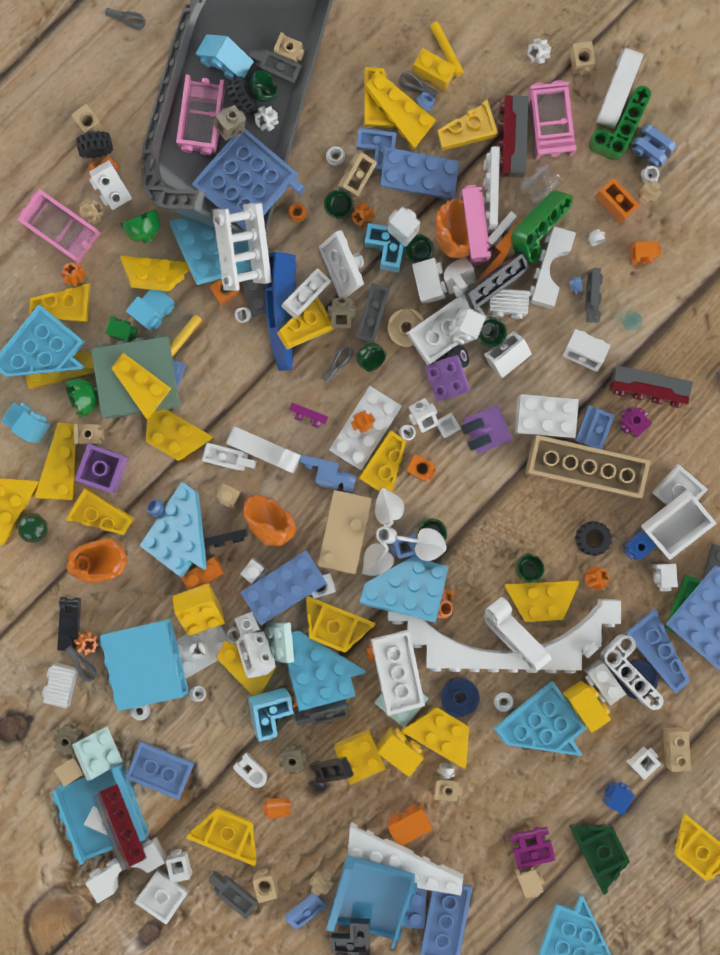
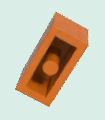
(617, 200)
(199, 576)
(409, 825)

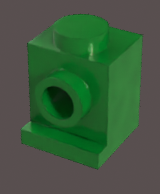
(121, 330)

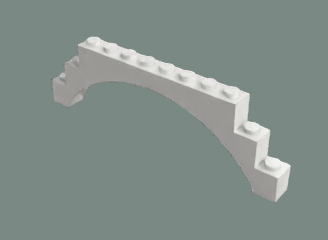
(563, 650)

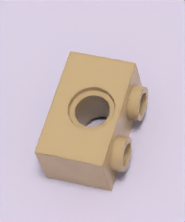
(357, 174)
(676, 749)

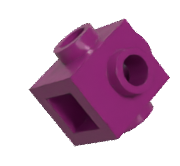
(640, 422)

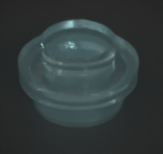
(632, 320)

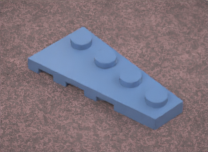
(658, 650)

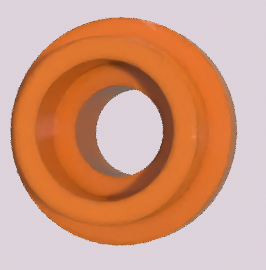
(296, 206)

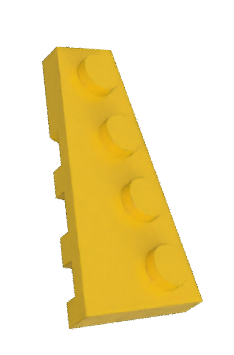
(406, 115)
(40, 380)
(60, 466)

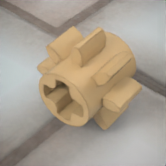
(649, 192)
(91, 211)
(321, 883)

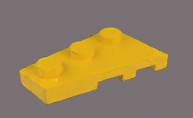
(373, 114)
(469, 129)
(65, 305)
(306, 326)
(141, 385)
(384, 464)
(100, 513)
(231, 660)

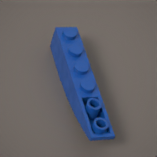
(276, 293)

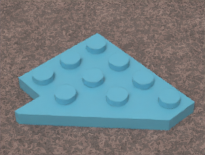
(200, 249)
(41, 347)
(178, 533)
(408, 589)
(319, 673)
(543, 723)
(573, 932)

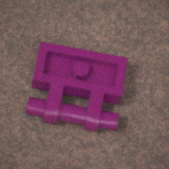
(534, 853)

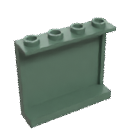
(152, 355)

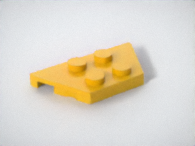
(153, 273)
(174, 434)
(13, 501)
(542, 599)
(334, 626)
(441, 734)
(227, 834)
(698, 849)

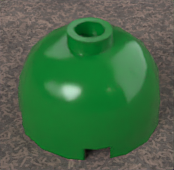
(142, 226)
(82, 396)

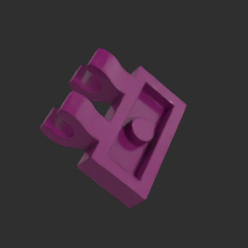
(300, 412)

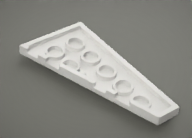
(388, 853)

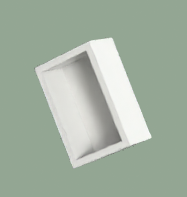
(546, 416)
(678, 524)

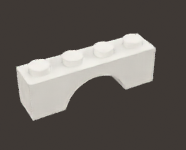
(545, 290)
(105, 881)

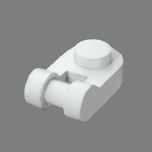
(256, 776)

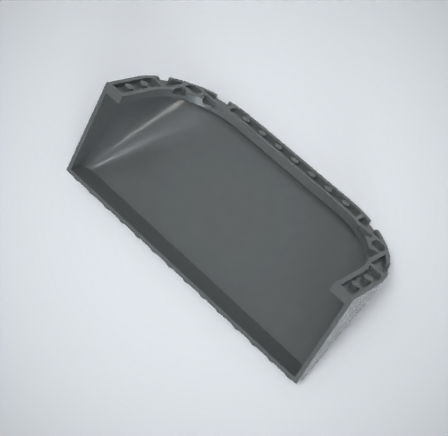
(250, 25)

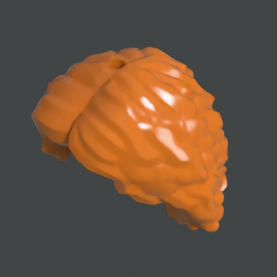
(452, 229)
(268, 520)
(97, 561)

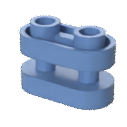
(653, 146)

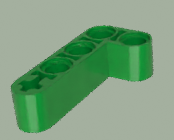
(626, 122)
(538, 222)

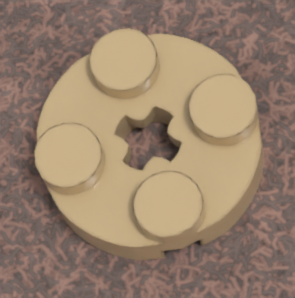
(395, 326)

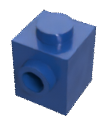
(639, 546)
(618, 796)

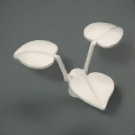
(376, 557)

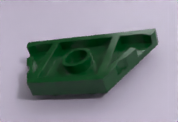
(602, 852)

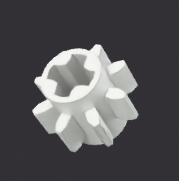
(539, 51)
(266, 118)

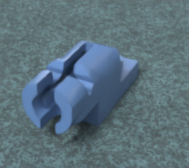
(328, 474)

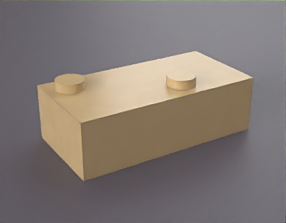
(344, 532)

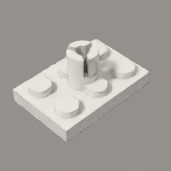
(342, 264)
(200, 649)

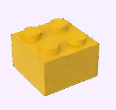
(198, 609)
(587, 706)
(400, 751)
(361, 754)

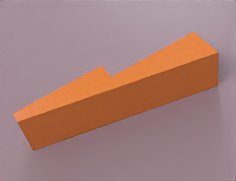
(501, 250)

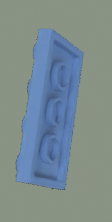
(419, 173)
(283, 587)
(446, 922)

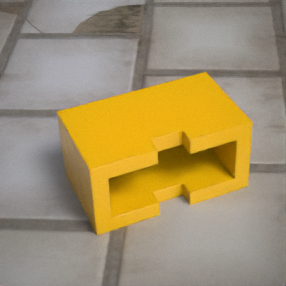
(433, 69)

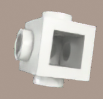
(423, 415)

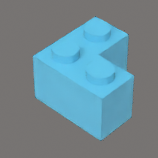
(224, 55)
(380, 239)
(151, 309)
(26, 423)
(267, 708)

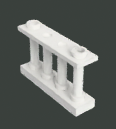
(257, 246)

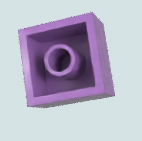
(102, 468)

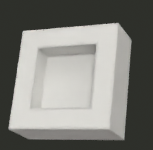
(448, 425)

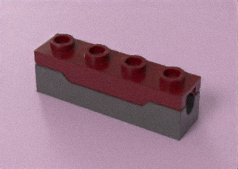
(514, 136)
(650, 386)
(119, 827)

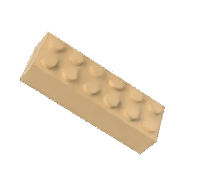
(587, 467)

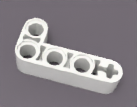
(619, 87)
(263, 449)
(506, 627)
(633, 675)

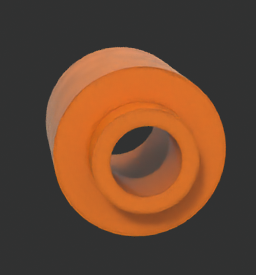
(277, 808)

